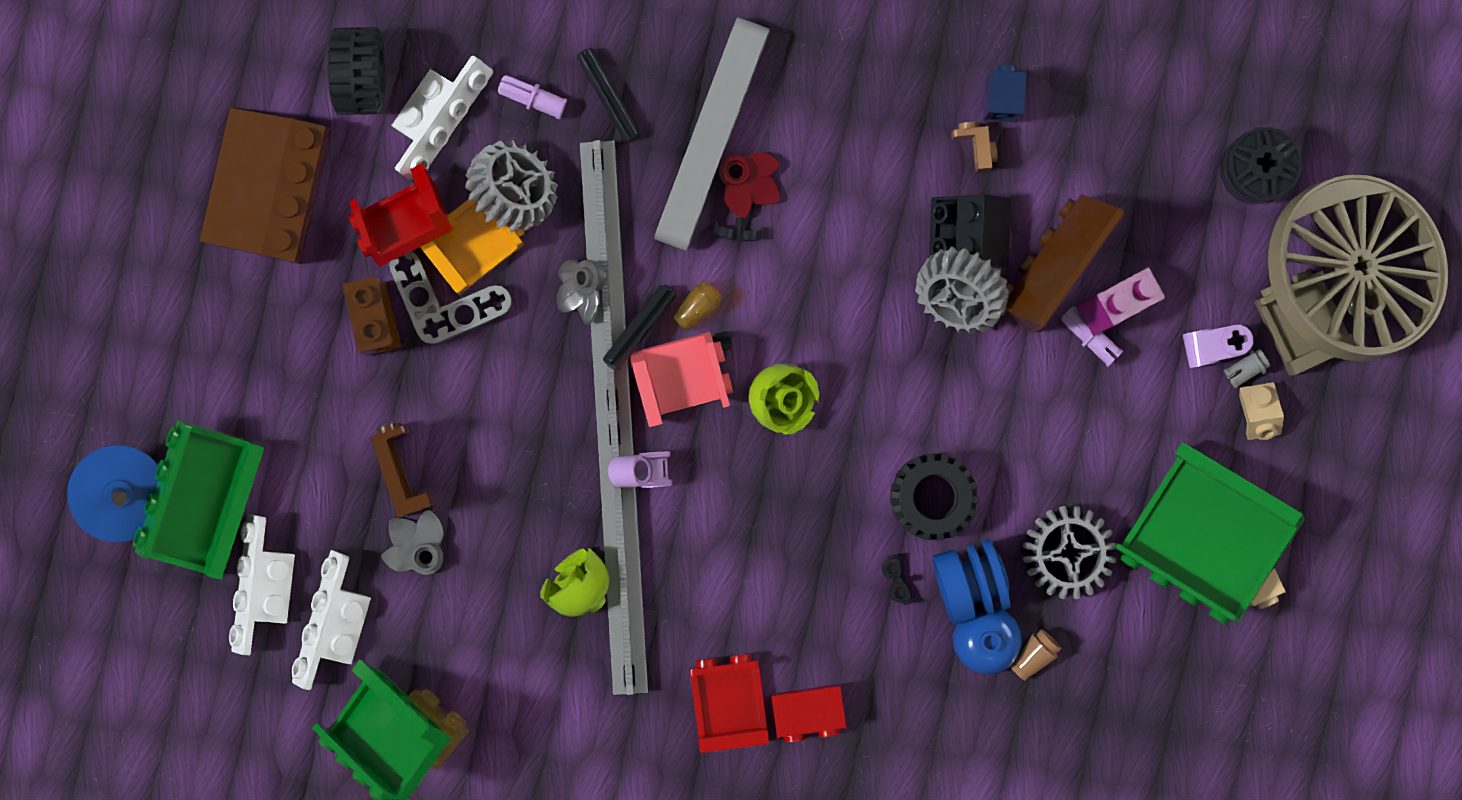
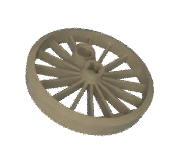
(1357, 251)

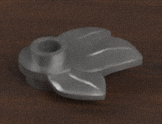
(580, 288)
(411, 540)

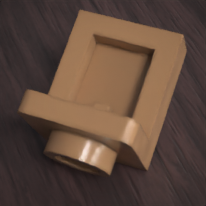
(984, 150)

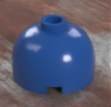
(988, 641)

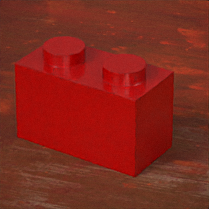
(808, 712)

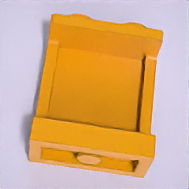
(471, 248)

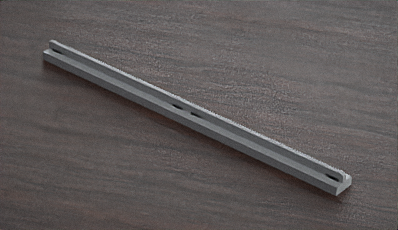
(618, 504)

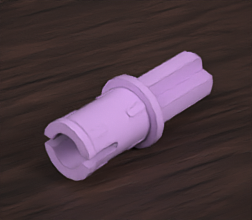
(532, 96)
(1098, 343)

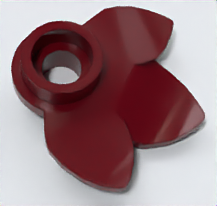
(754, 184)

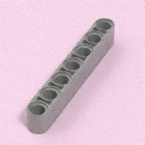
(711, 134)

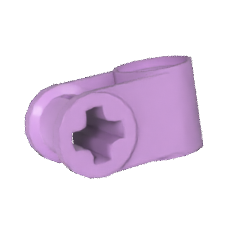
(1211, 345)
(640, 470)

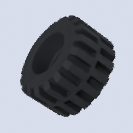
(357, 70)
(964, 497)

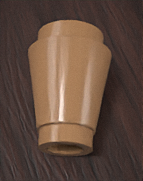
(1036, 654)

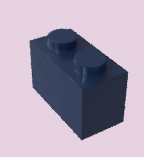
(1004, 94)

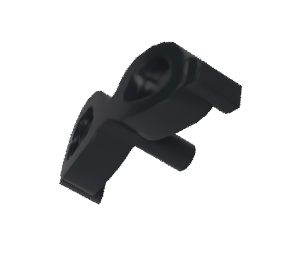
(738, 234)
(898, 590)

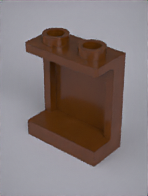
(372, 316)
(394, 473)

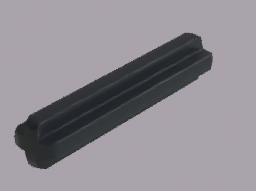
(608, 94)
(639, 327)

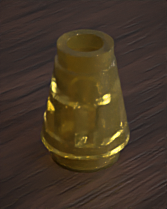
(698, 305)

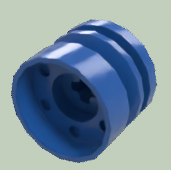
(971, 581)

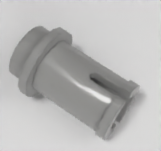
(1247, 367)

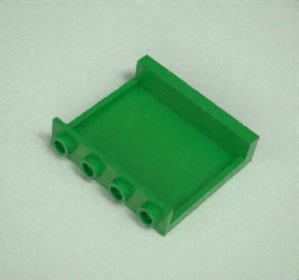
(1210, 535)

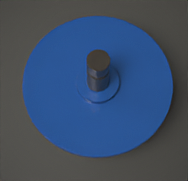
(111, 492)

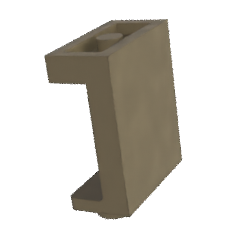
(1293, 349)

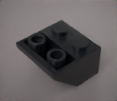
(972, 223)

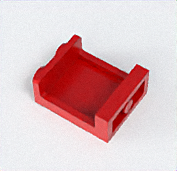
(401, 220)
(728, 703)

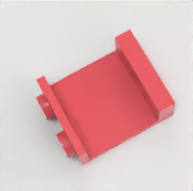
(680, 376)

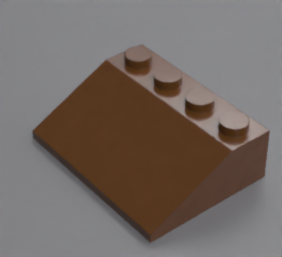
(265, 185)
(1060, 260)

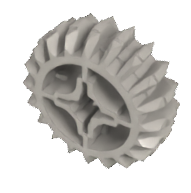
(508, 196)
(965, 285)
(1072, 568)

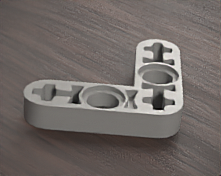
(433, 309)

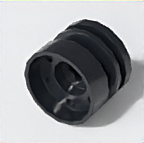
(1245, 178)

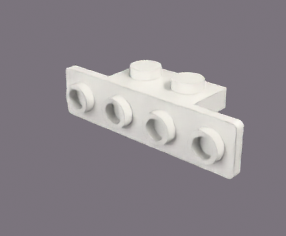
(436, 112)
(262, 585)
(333, 623)

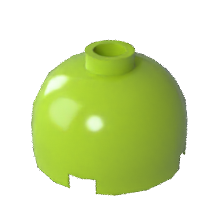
(783, 398)
(579, 585)

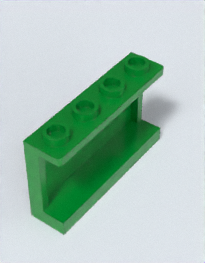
(198, 499)
(383, 737)

